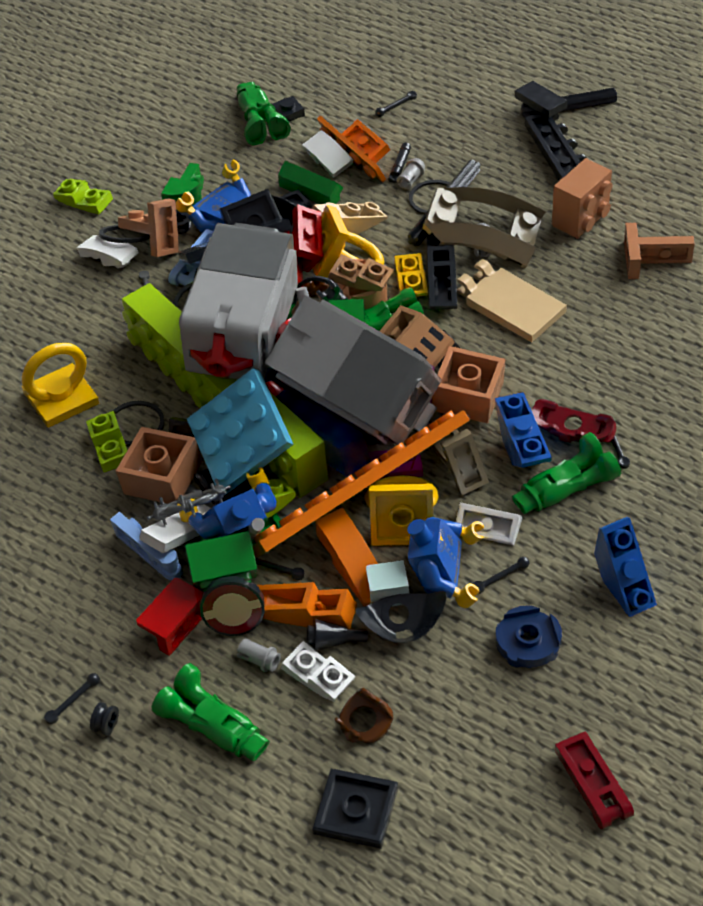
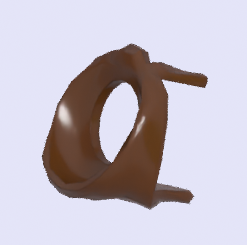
(360, 699)

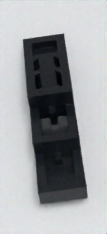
(441, 275)

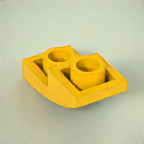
(411, 273)

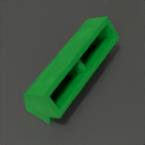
(310, 184)

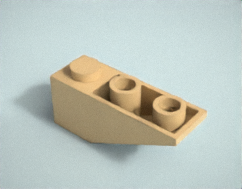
(356, 216)

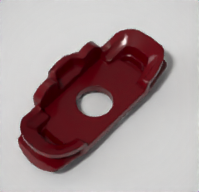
(553, 418)

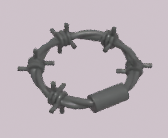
(200, 497)

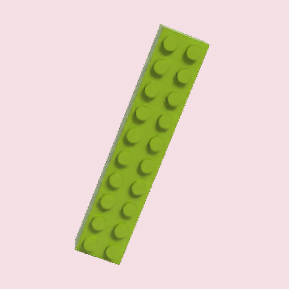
(156, 329)

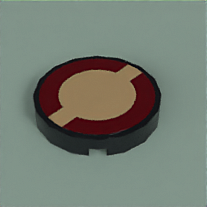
(232, 606)

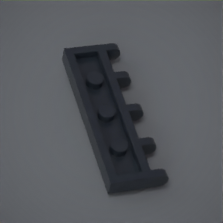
(553, 144)

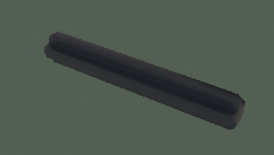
(580, 100)

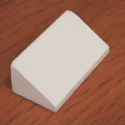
(498, 525)

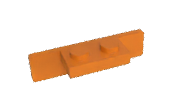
(361, 145)

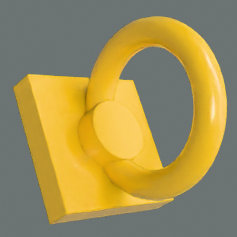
(334, 239)
(62, 391)
(395, 504)

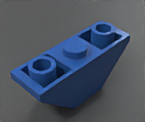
(520, 431)
(623, 566)

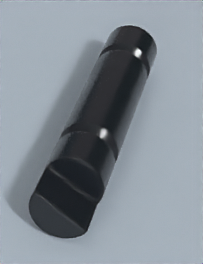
(399, 162)

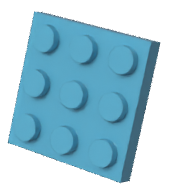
(240, 430)

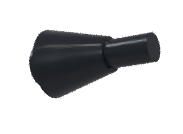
(327, 635)

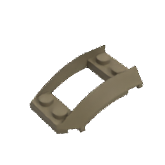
(515, 244)

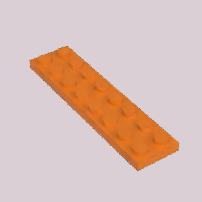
(365, 476)

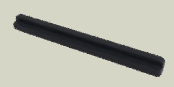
(462, 179)

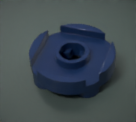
(528, 653)

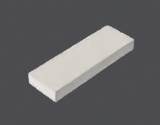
(172, 535)

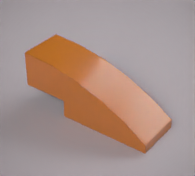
(348, 551)
(303, 602)

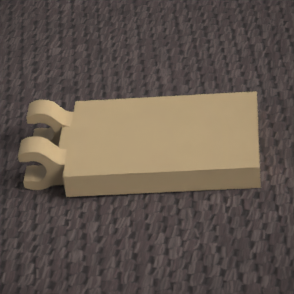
(510, 301)

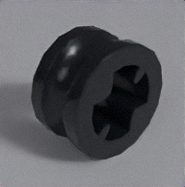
(185, 225)
(104, 718)

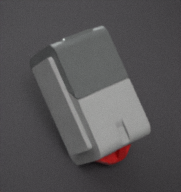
(238, 300)
(354, 371)

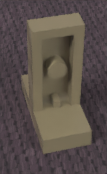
(462, 459)

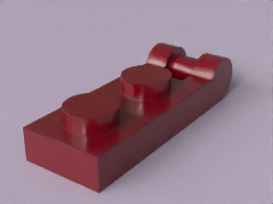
(593, 779)

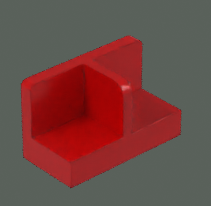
(307, 235)
(172, 615)

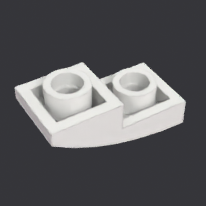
(328, 153)
(109, 252)
(319, 674)

